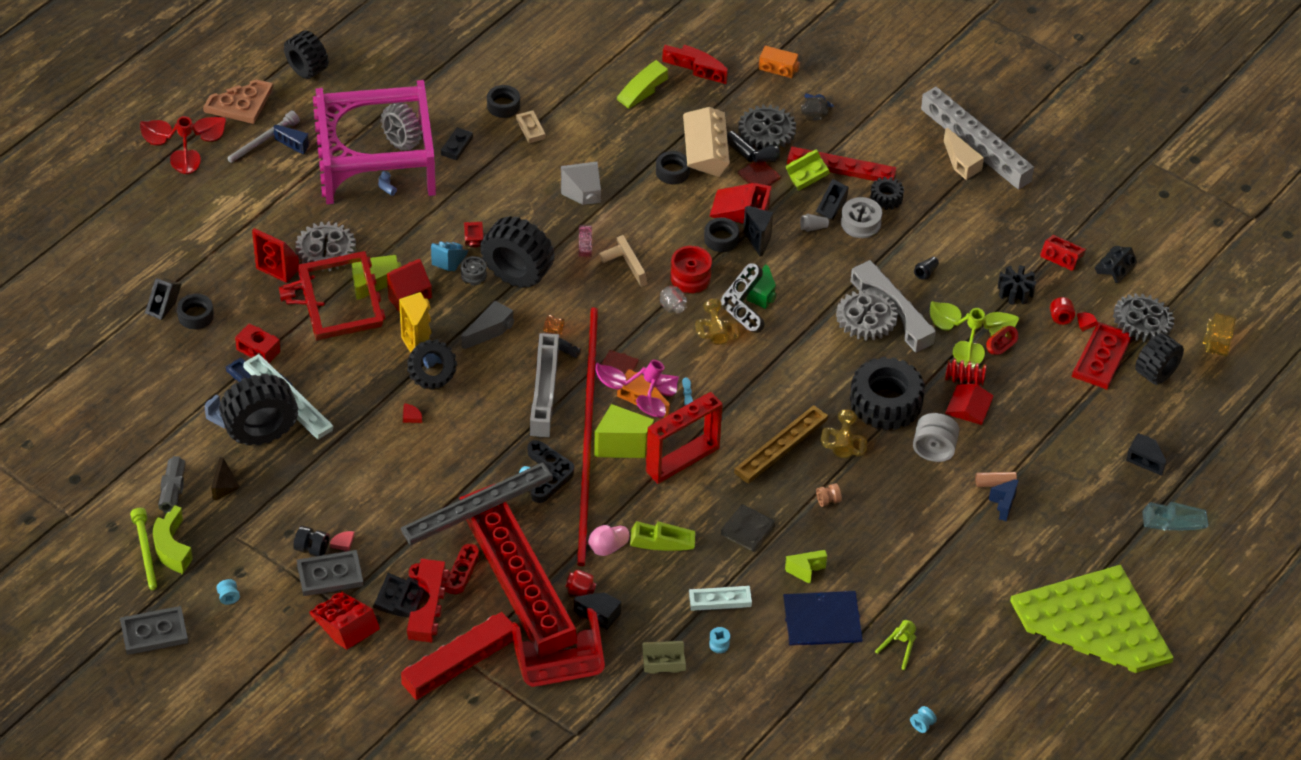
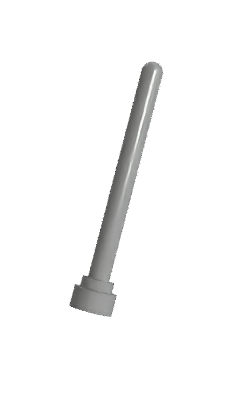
(290, 119)

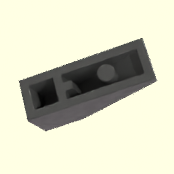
(490, 324)

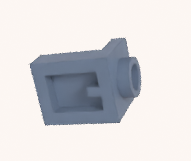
(212, 411)

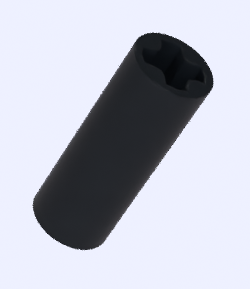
(740, 145)

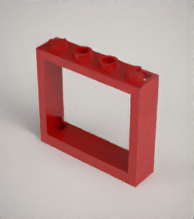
(345, 328)
(678, 460)

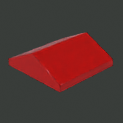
(970, 403)

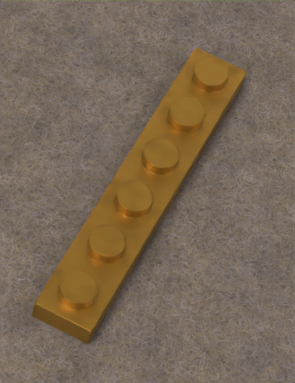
(780, 444)

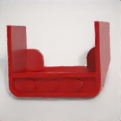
(561, 665)

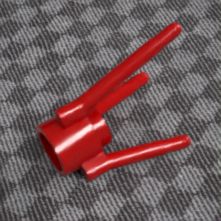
(287, 292)

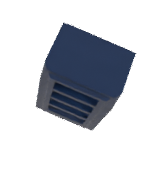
(292, 138)

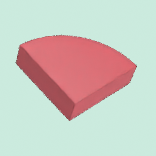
(342, 541)

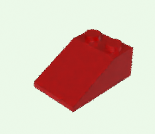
(274, 256)

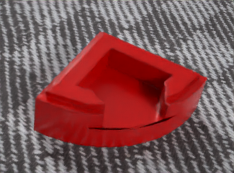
(1086, 321)
(411, 414)

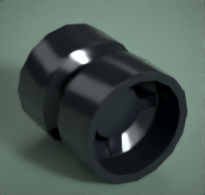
(311, 541)

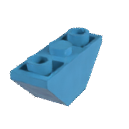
(447, 255)

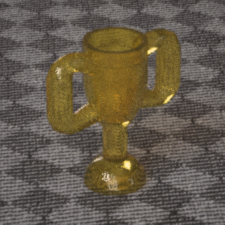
(717, 327)
(844, 439)

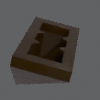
(223, 481)

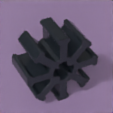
(1016, 285)

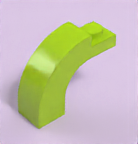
(170, 552)

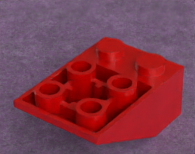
(732, 201)
(345, 619)

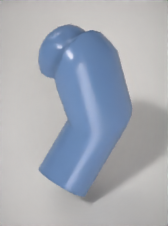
(384, 183)

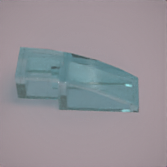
(1174, 517)

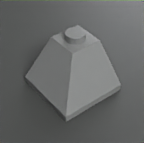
(581, 183)

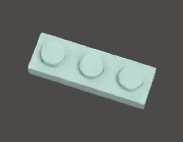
(720, 598)

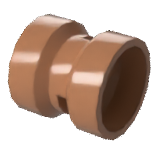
(828, 495)

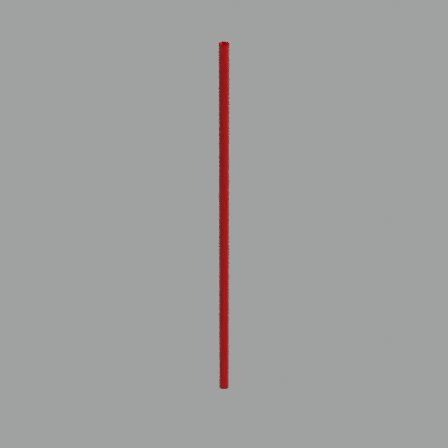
(587, 438)

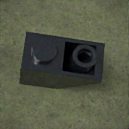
(606, 606)

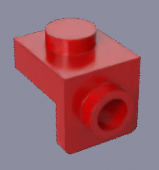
(473, 234)

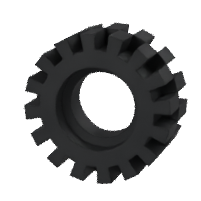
(887, 185)

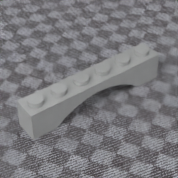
(917, 330)
(545, 385)

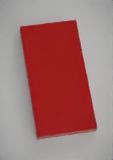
(1102, 356)

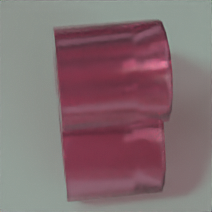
(585, 240)

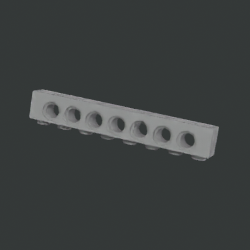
(982, 140)

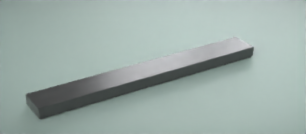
(476, 503)

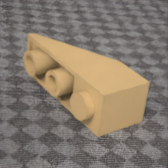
(962, 156)

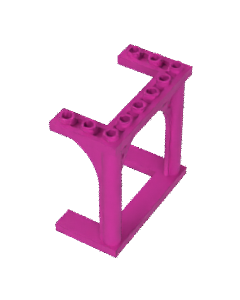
(341, 167)

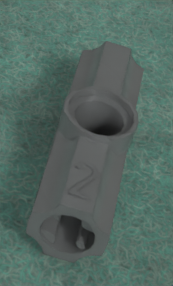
(172, 484)

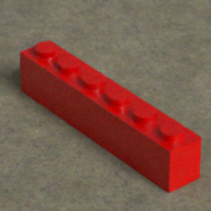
(457, 656)

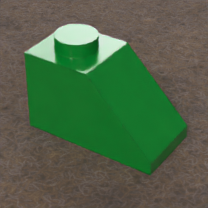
(764, 290)

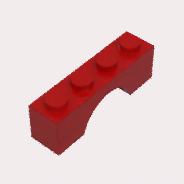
(422, 623)

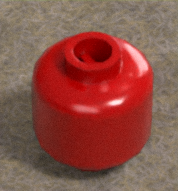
(1062, 311)
(580, 583)

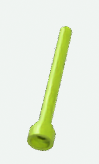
(139, 518)

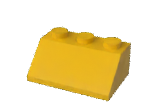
(414, 320)

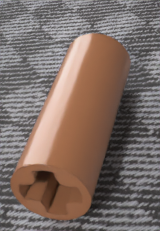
(992, 479)

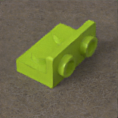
(807, 170)

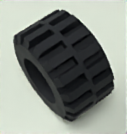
(306, 54)
(446, 356)
(1159, 358)

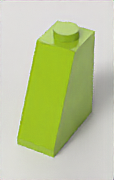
(380, 268)

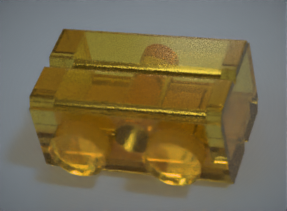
(1220, 334)

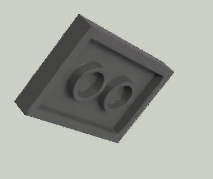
(330, 573)
(154, 630)

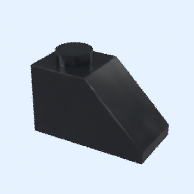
(162, 297)
(1146, 454)

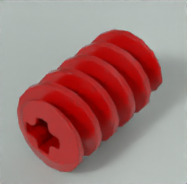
(965, 372)

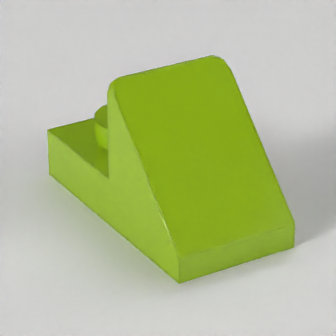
(803, 564)

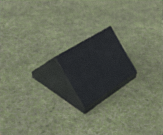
(758, 228)

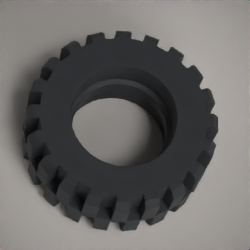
(517, 251)
(887, 375)
(258, 409)

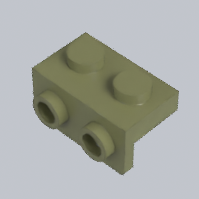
(664, 657)

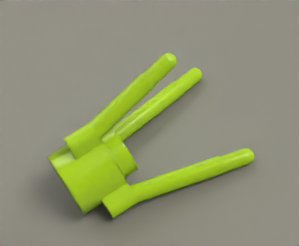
(903, 633)

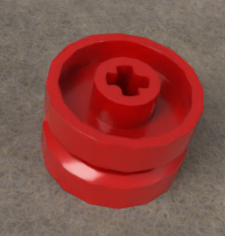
(691, 269)

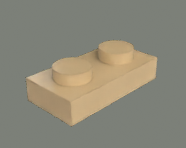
(530, 126)

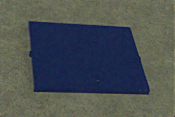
(822, 618)

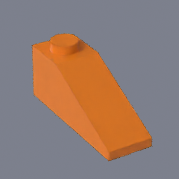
(639, 387)

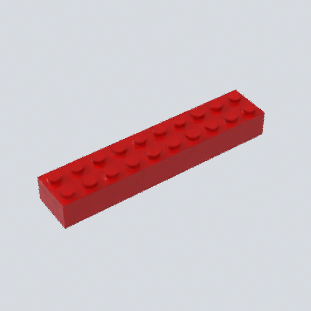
(523, 579)

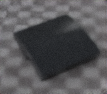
(398, 596)

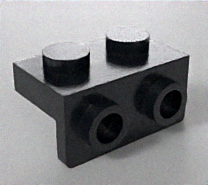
(1117, 262)

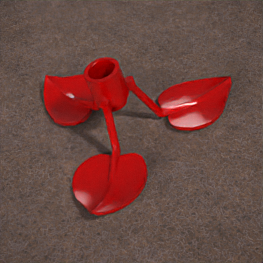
(184, 161)

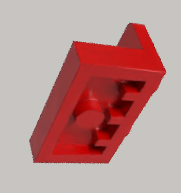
(1062, 252)

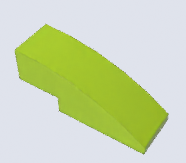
(643, 84)
(661, 537)

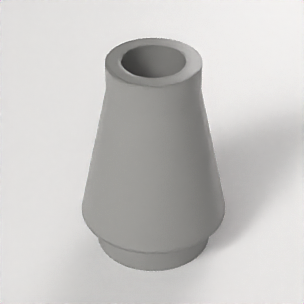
(812, 222)

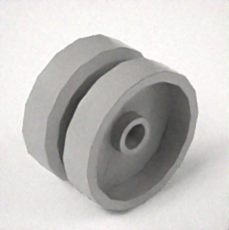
(936, 437)

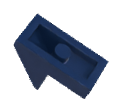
(1004, 495)

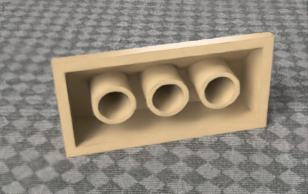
(706, 140)

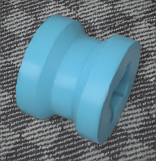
(228, 592)
(720, 645)
(923, 719)

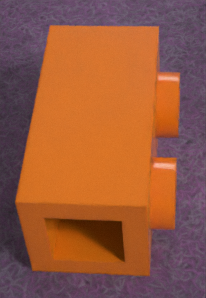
(779, 62)

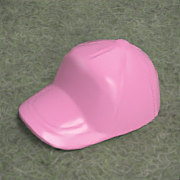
(608, 539)

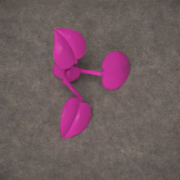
(663, 383)

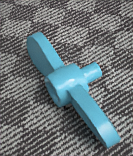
(687, 391)

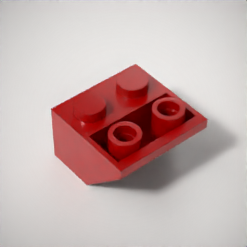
(408, 281)

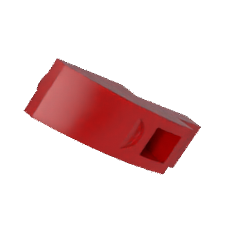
(696, 60)

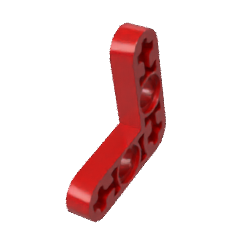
(461, 560)

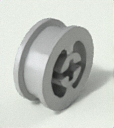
(852, 214)

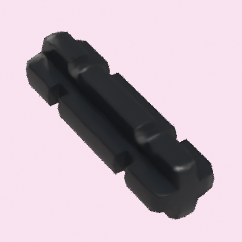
(567, 347)

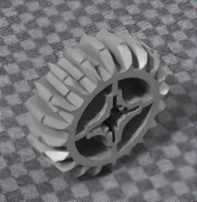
(401, 126)

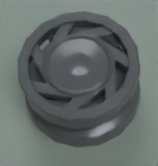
(473, 270)

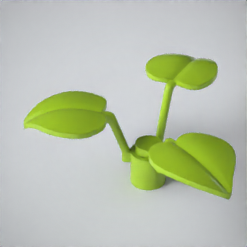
(947, 315)

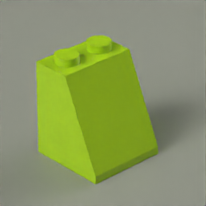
(622, 434)

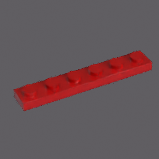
(848, 166)

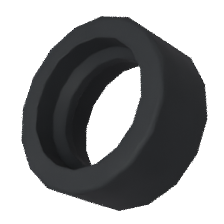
(503, 91)
(669, 177)
(721, 224)
(191, 301)

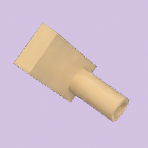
(624, 249)

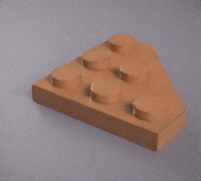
(240, 102)

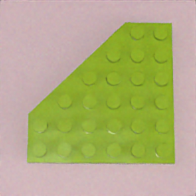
(1096, 616)

